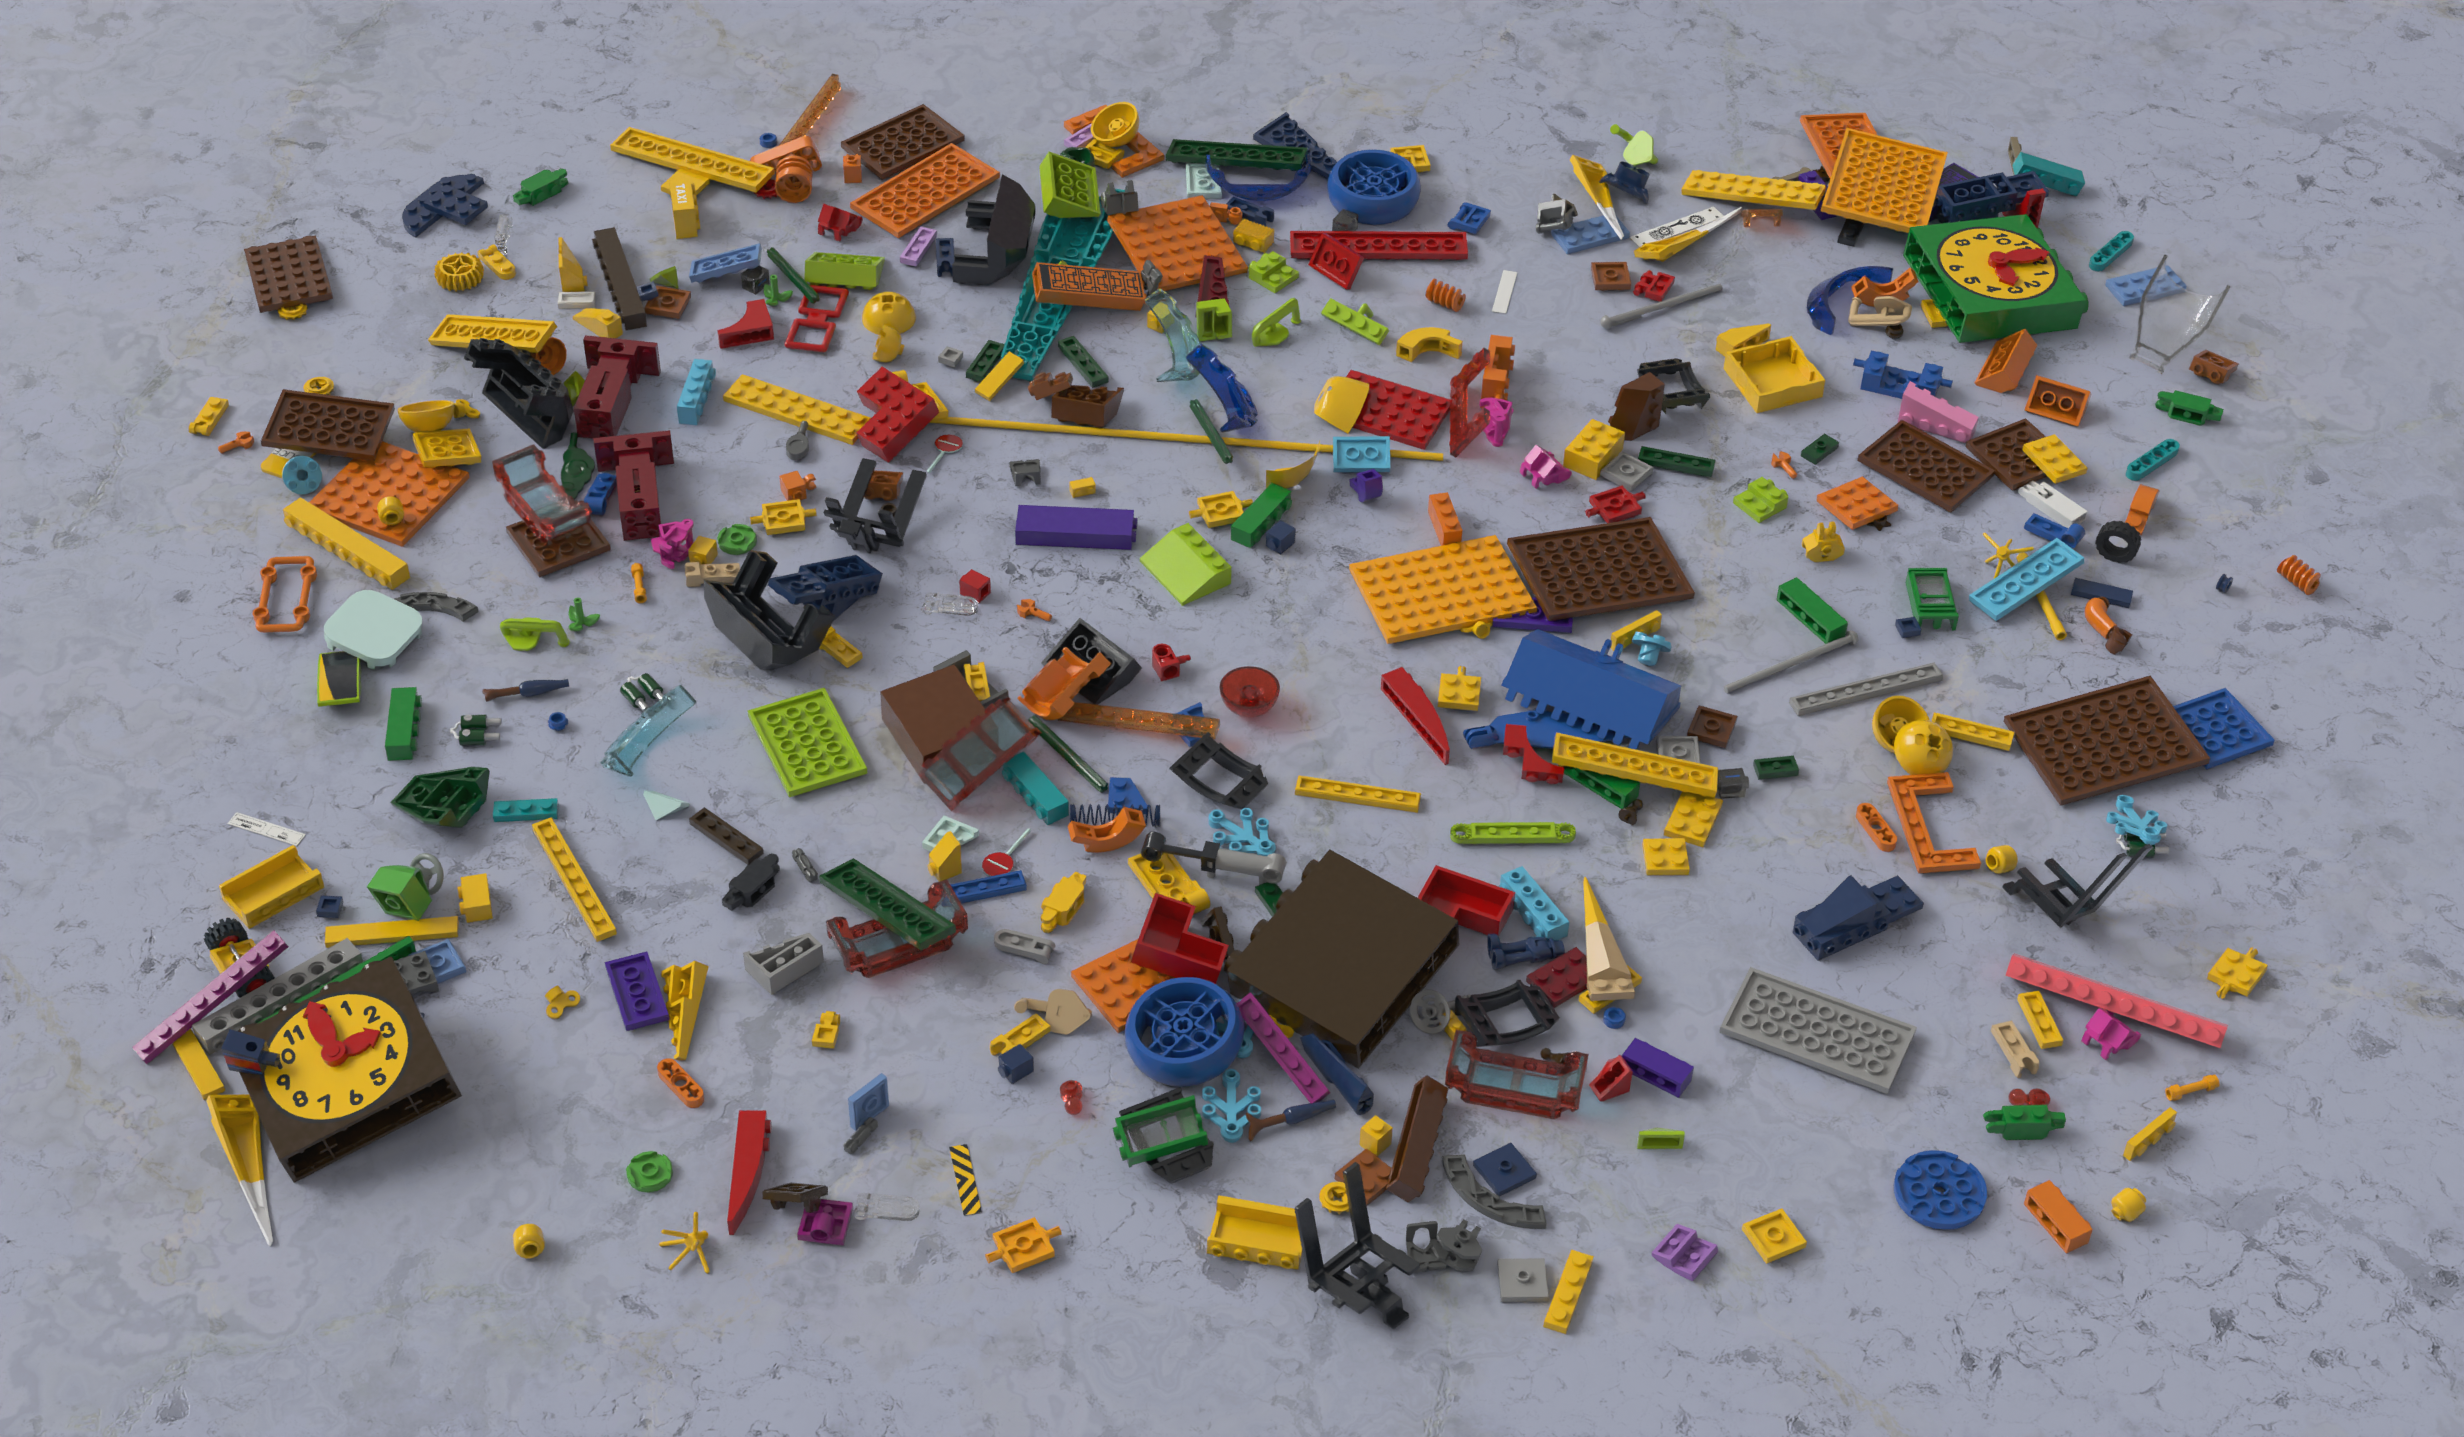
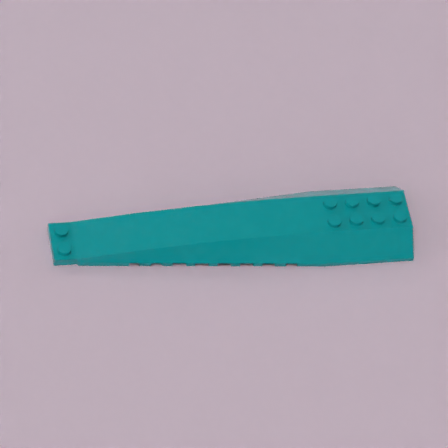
(1036, 324)

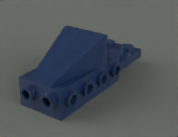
(1985, 195)
(829, 583)
(1853, 915)

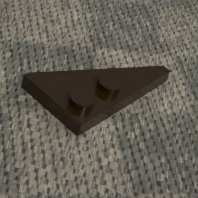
(1218, 928)

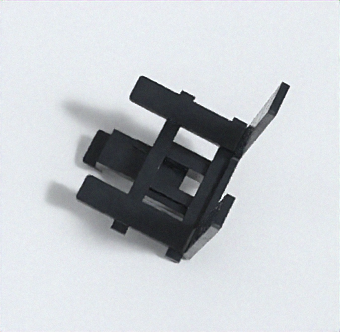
(850, 526)
(2056, 904)
(1332, 1278)

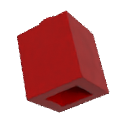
(975, 585)

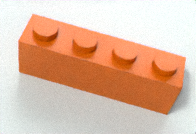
(2007, 362)

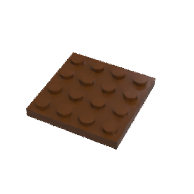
(2004, 453)
(560, 551)

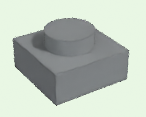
(950, 356)

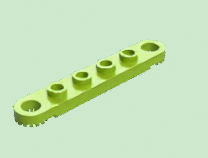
(1512, 833)

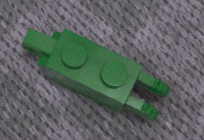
(541, 187)
(2188, 407)
(2023, 1122)

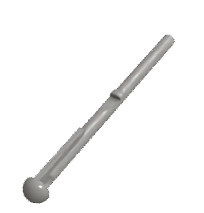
(1607, 322)
(1851, 638)

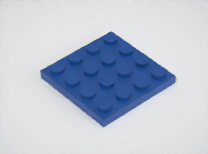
(2223, 727)

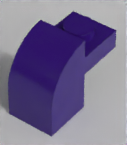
(1367, 485)

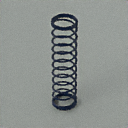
(1073, 817)

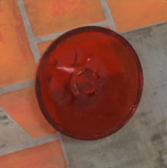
(1249, 691)

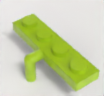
(1355, 320)

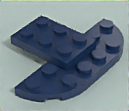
(446, 198)

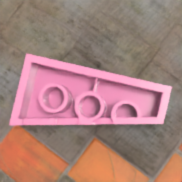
(1936, 415)

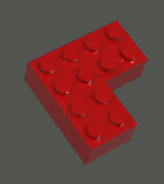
(899, 414)
(1469, 900)
(1171, 949)

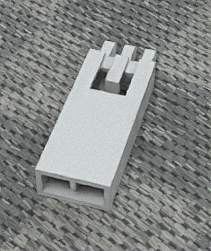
(2053, 503)

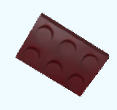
(1561, 977)

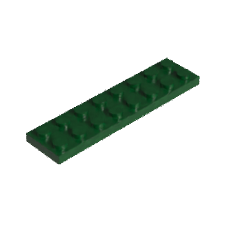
(1237, 154)
(887, 904)

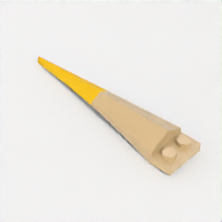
(1606, 968)

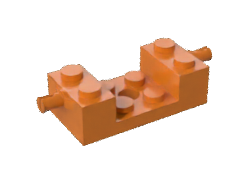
(1498, 369)

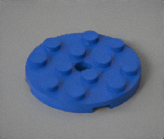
(1931, 1169)

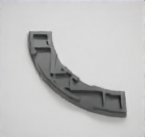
(439, 602)
(1487, 1202)

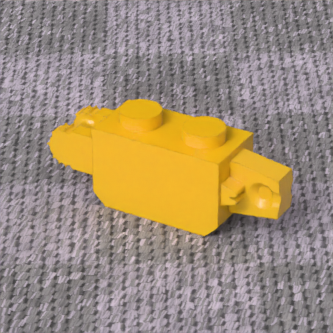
(1063, 902)

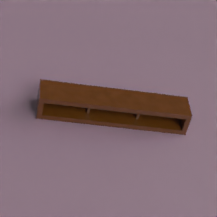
(1417, 1139)

